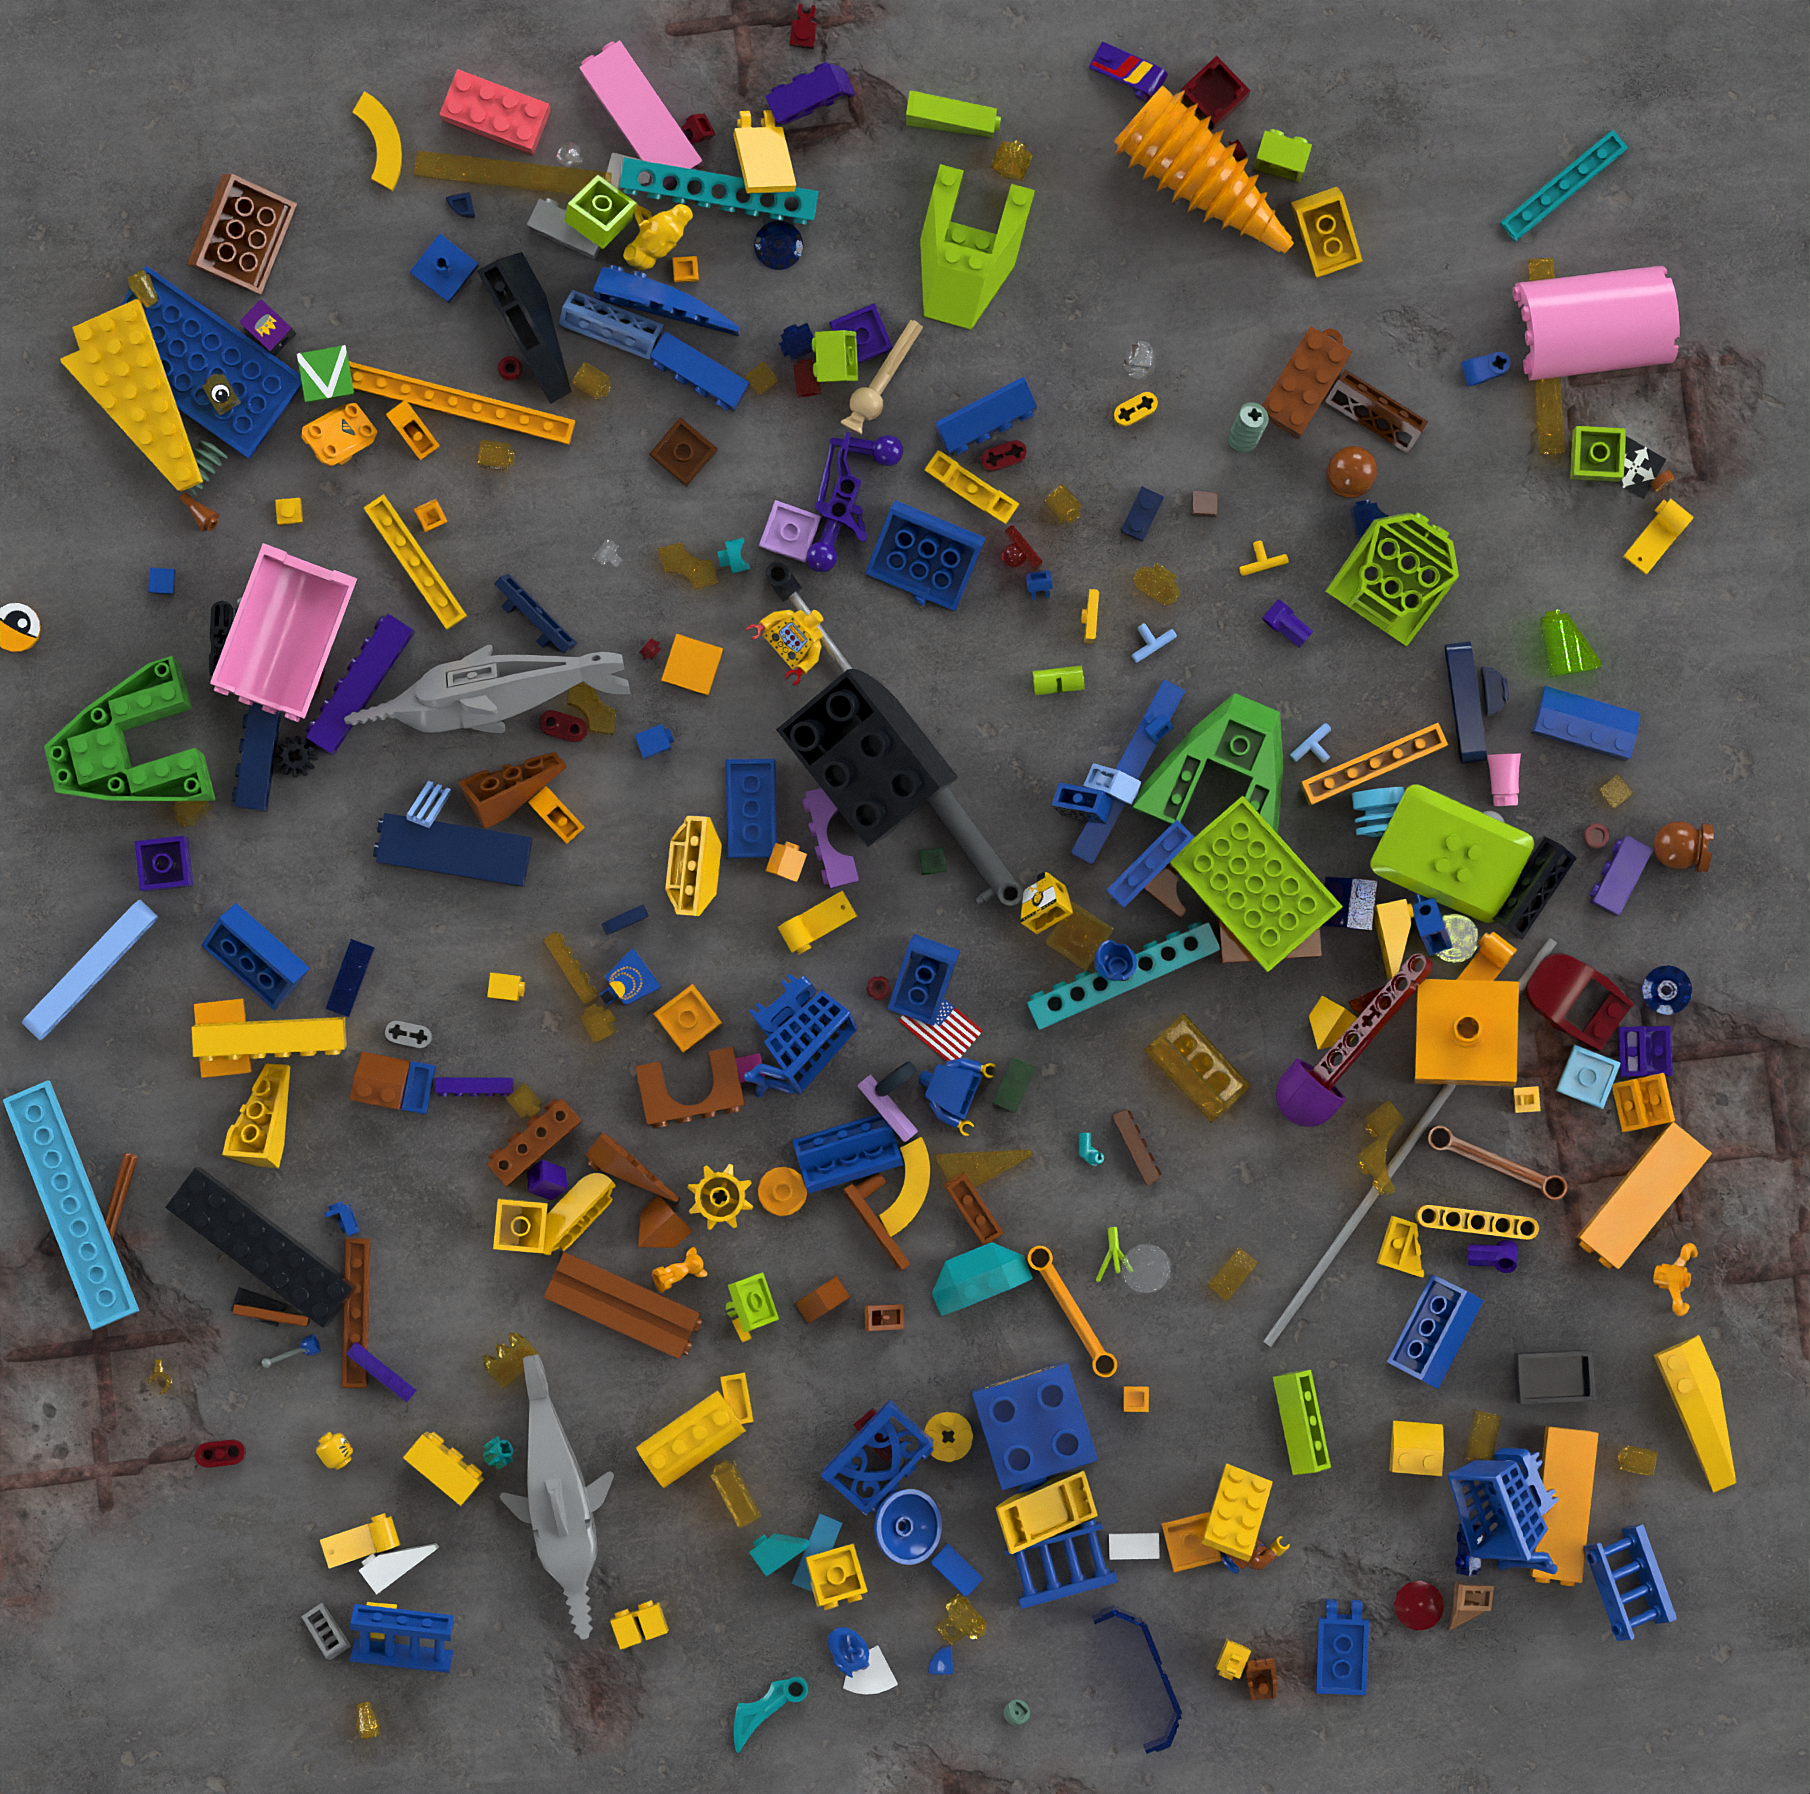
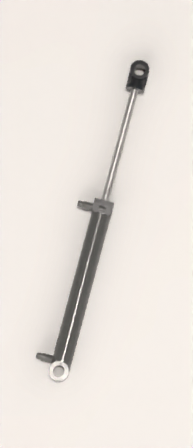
(944, 803)

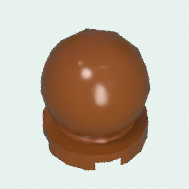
(1351, 472)
(1682, 845)

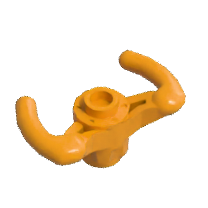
(1676, 1278)

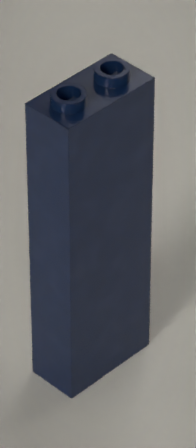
(453, 850)

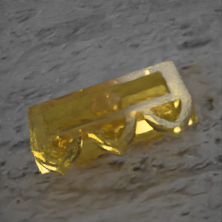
(510, 1360)

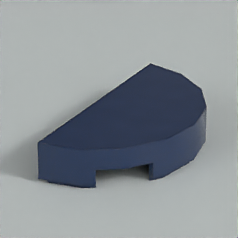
(1495, 690)

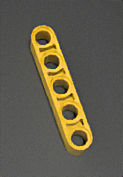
(1489, 1221)

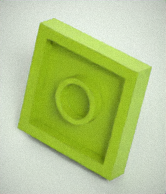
(752, 1302)

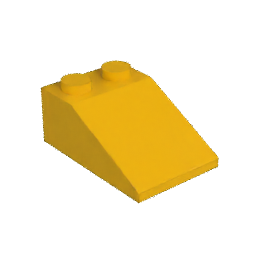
(1327, 231)
(1393, 927)

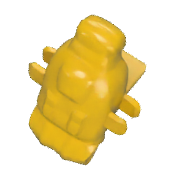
(656, 235)

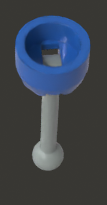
(308, 1346)

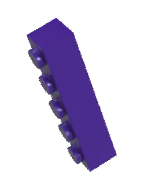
(474, 1086)
(381, 1371)

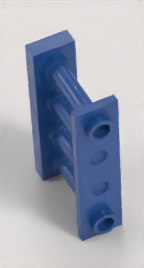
(1649, 1575)
(1078, 1581)
(402, 1623)

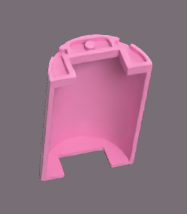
(1599, 322)
(282, 633)

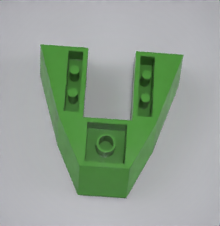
(1234, 736)
(92, 754)

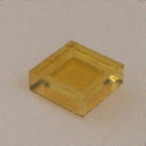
(761, 378)
(1615, 791)

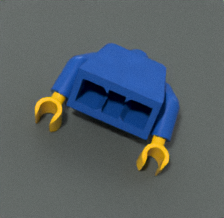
(953, 1089)

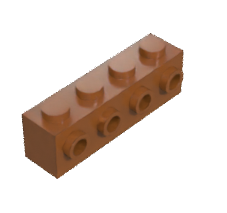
(534, 1142)

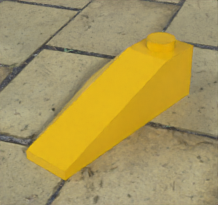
(261, 1127)

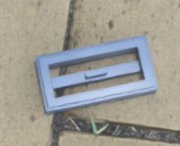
(444, 795)

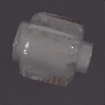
(1140, 360)

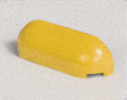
(577, 1211)

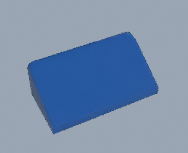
(956, 1570)

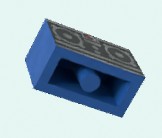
(1082, 803)

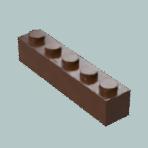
(1136, 1146)

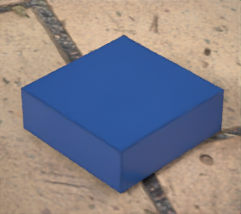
(161, 581)

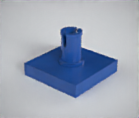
(444, 268)

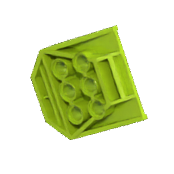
(1408, 536)

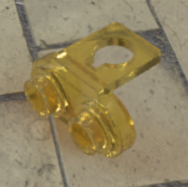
(1157, 584)
(964, 1618)

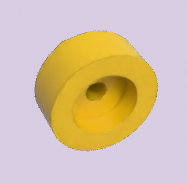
(744, 1336)

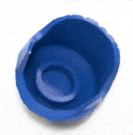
(1115, 961)

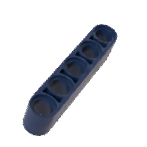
(1465, 702)

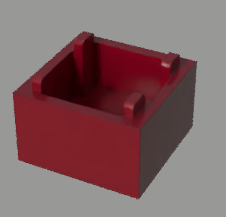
(1215, 91)

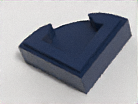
(462, 204)

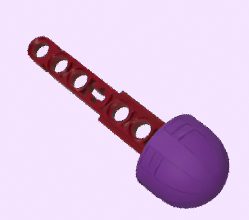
(1308, 1092)

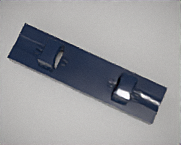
(535, 613)

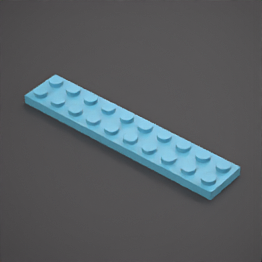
(70, 1205)

